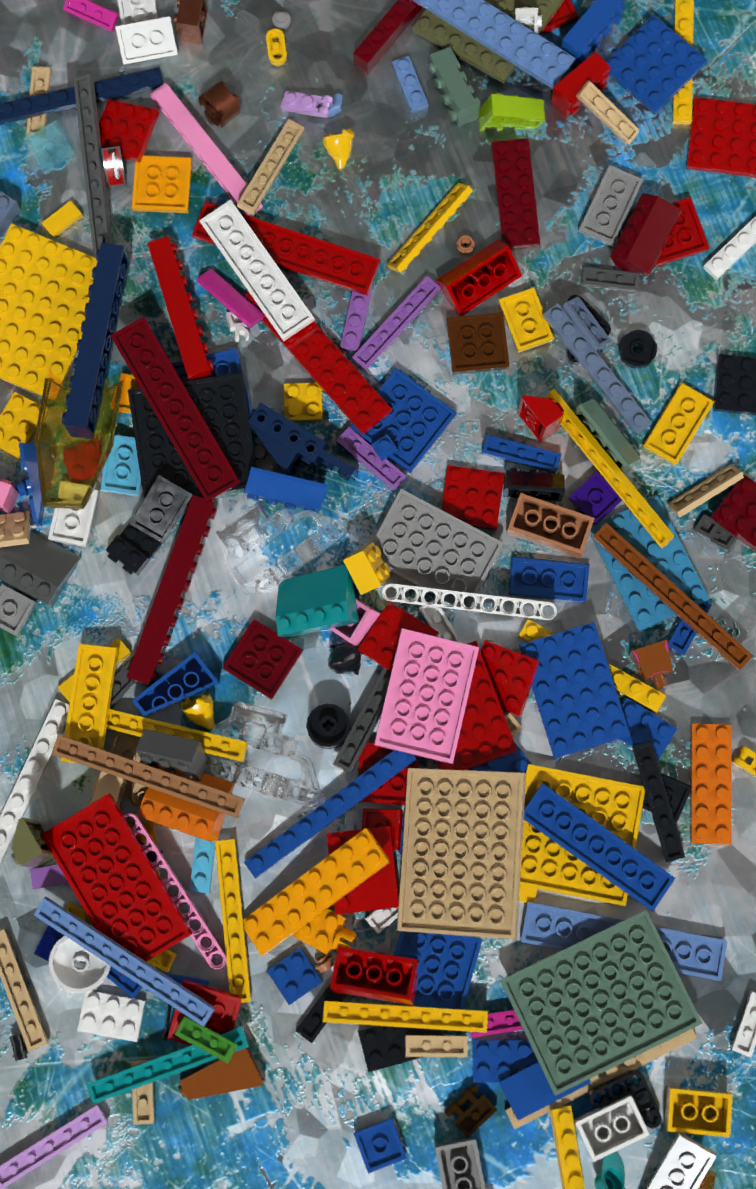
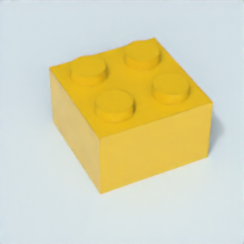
(367, 567)

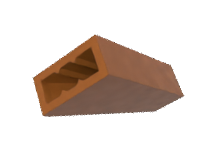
(222, 1077)

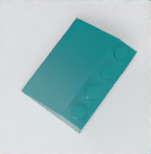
(315, 602)

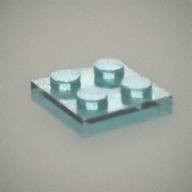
(49, 147)

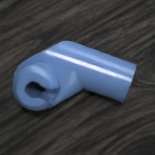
(336, 105)

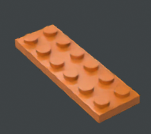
(711, 784)

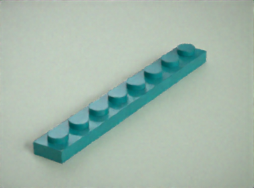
(158, 1069)

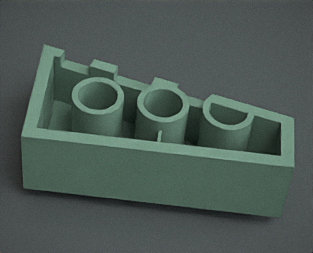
(453, 83)

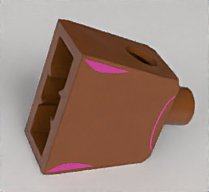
(653, 662)

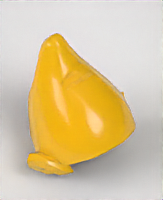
(339, 146)
(200, 711)

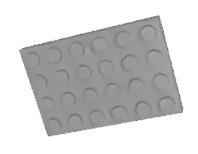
(435, 547)

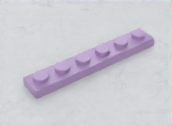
(51, 1145)

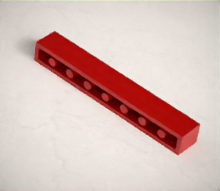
(179, 309)

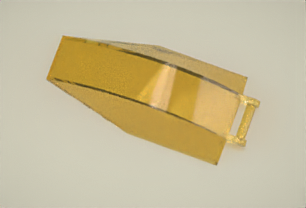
(69, 464)

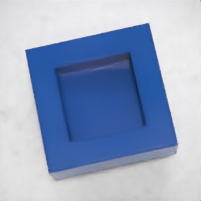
(384, 447)

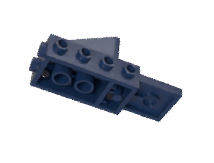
(291, 443)

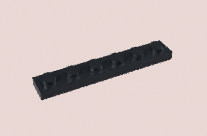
(658, 801)

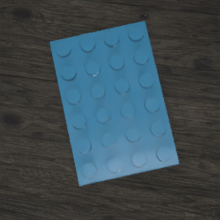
(671, 561)

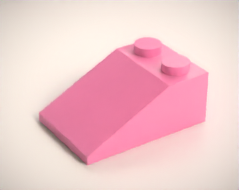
(356, 632)

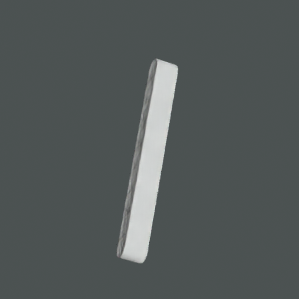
(459, 601)

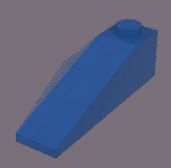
(30, 463)

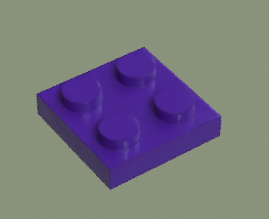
(595, 498)

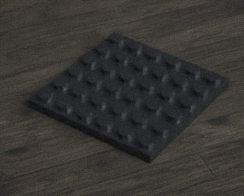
(225, 412)

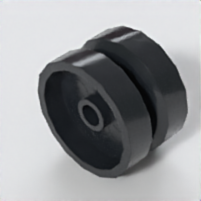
(325, 715)

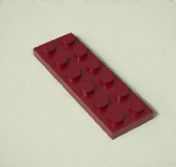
(515, 193)

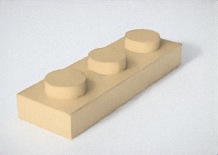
(436, 1046)
(143, 1101)

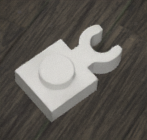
(237, 325)

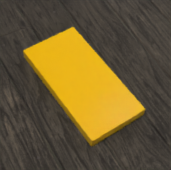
(678, 424)

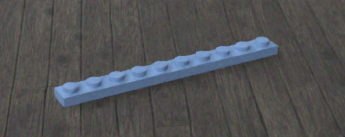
(124, 961)

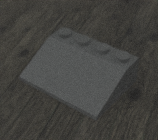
(37, 568)

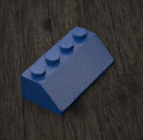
(284, 490)

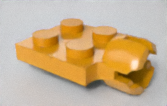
(326, 932)

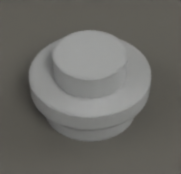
(281, 20)

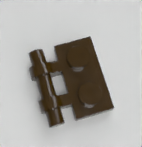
(474, 1115)

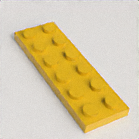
(91, 695)

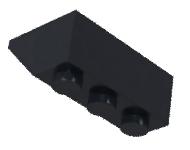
(539, 485)

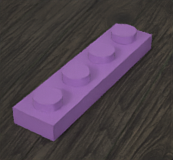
(355, 321)
(365, 454)

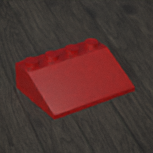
(381, 888)

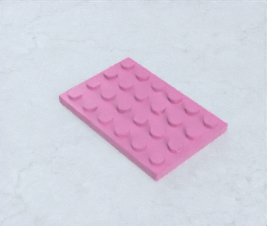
(426, 696)

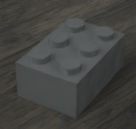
(173, 754)

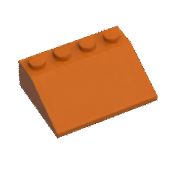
(185, 815)

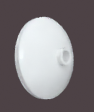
(67, 975)

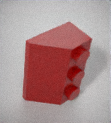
(540, 416)

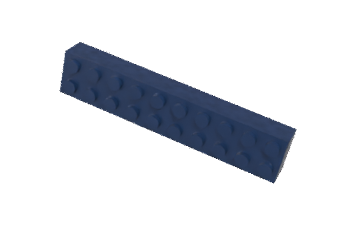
(96, 343)

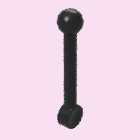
(165, 1034)

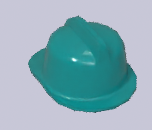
(612, 1173)

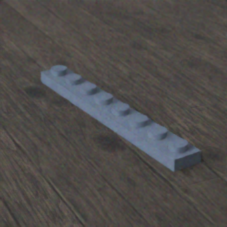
(597, 369)

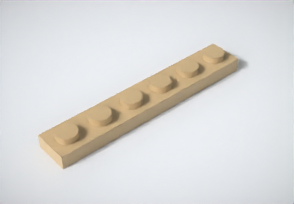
(270, 167)
(20, 996)

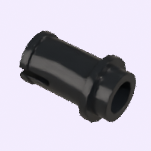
(18, 1047)

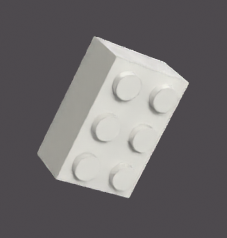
(611, 1128)

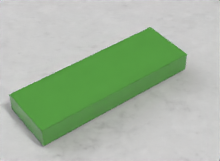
(206, 1039)

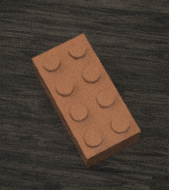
(550, 525)

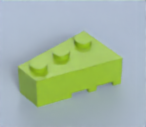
(511, 111)

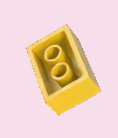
(698, 1111)

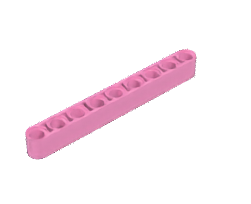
(200, 143)
(197, 935)

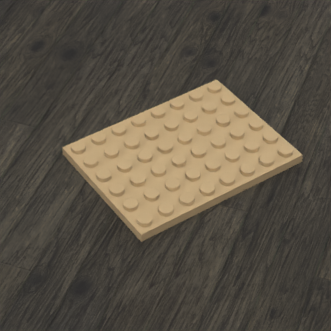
(462, 853)

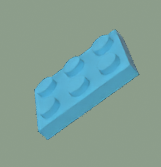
(122, 470)

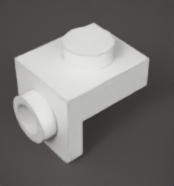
(529, 16)

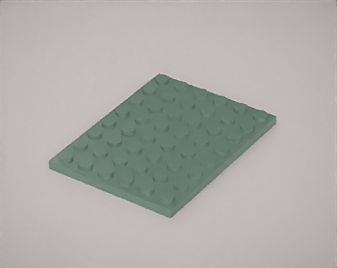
(600, 1002)

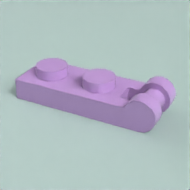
(306, 104)

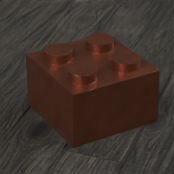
(191, 20)

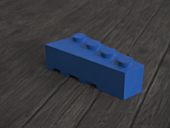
(178, 684)

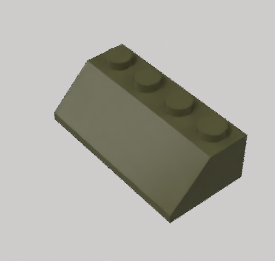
(28, 845)

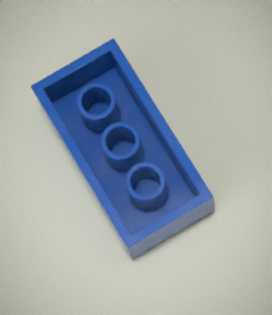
(592, 28)

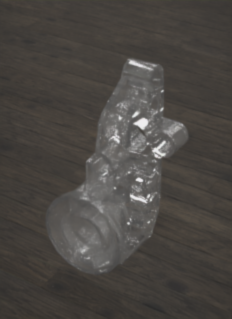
(250, 534)
(256, 726)

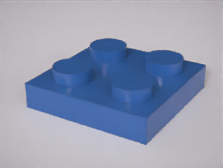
(294, 976)
(380, 1145)

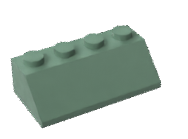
(609, 437)

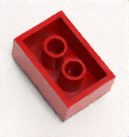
(564, 93)

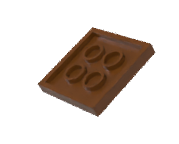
(477, 343)

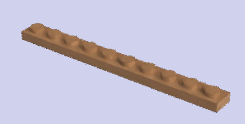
(148, 776)

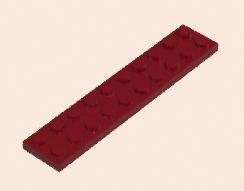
(175, 409)

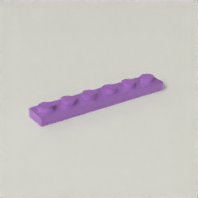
(396, 323)

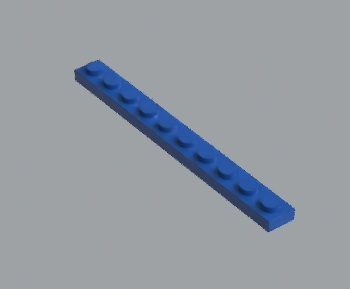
(328, 812)

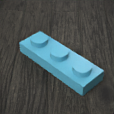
(202, 866)

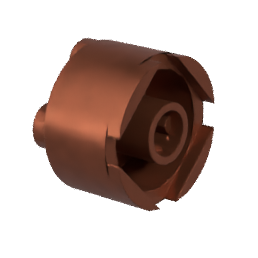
(220, 104)

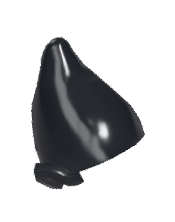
(344, 659)

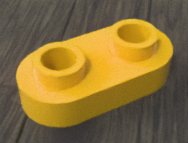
(276, 48)

